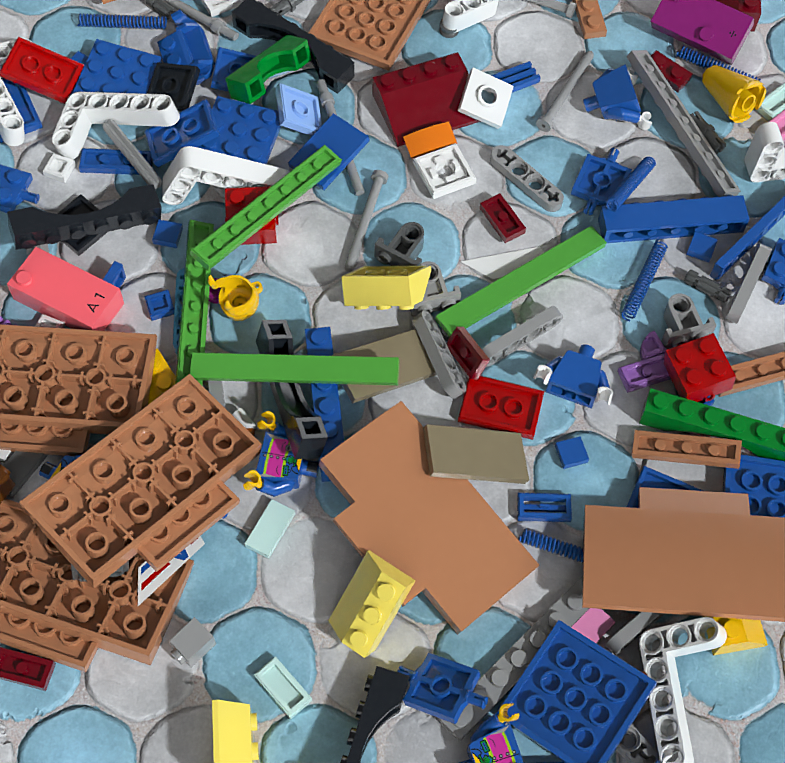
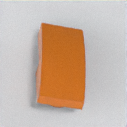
(429, 139)

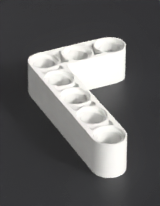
(465, 13)
(98, 107)
(10, 119)
(766, 154)
(215, 169)
(669, 683)

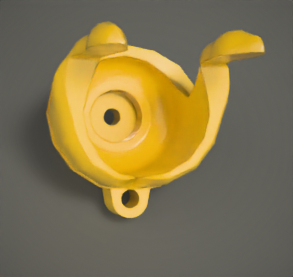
(237, 296)

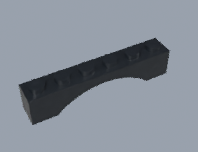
(260, 22)
(36, 227)
(302, 425)
(384, 700)

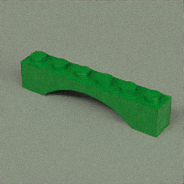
(676, 413)

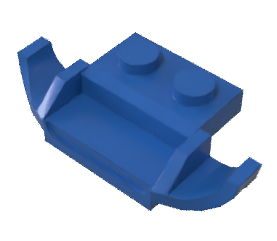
(188, 46)

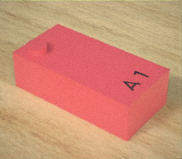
(65, 292)

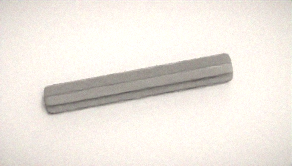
(132, 154)

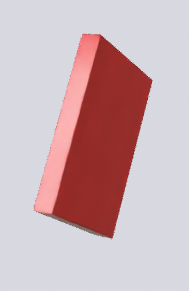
(41, 70)
(501, 406)

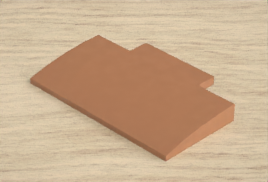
(69, 385)
(146, 484)
(421, 523)
(685, 556)
(68, 618)

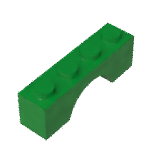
(285, 55)

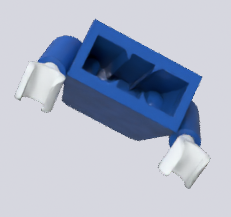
(617, 97)
(576, 377)

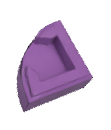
(651, 346)

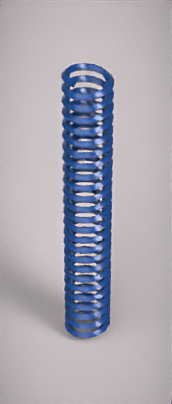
(114, 18)
(705, 65)
(630, 183)
(660, 250)
(552, 544)

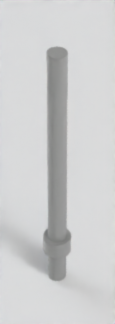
(216, 25)
(327, 102)

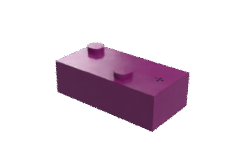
(704, 26)

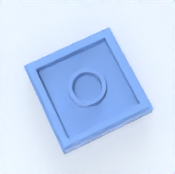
(298, 109)

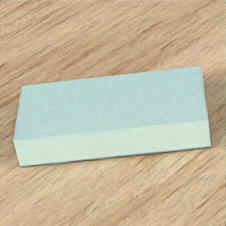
(773, 103)
(270, 528)
(283, 687)

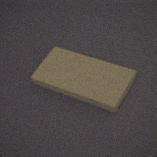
(413, 364)
(475, 454)

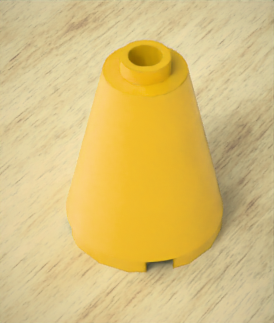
(734, 92)

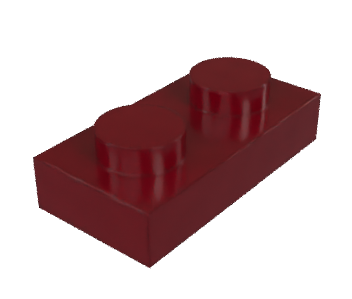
(673, 72)
(502, 218)
(467, 352)
(25, 669)

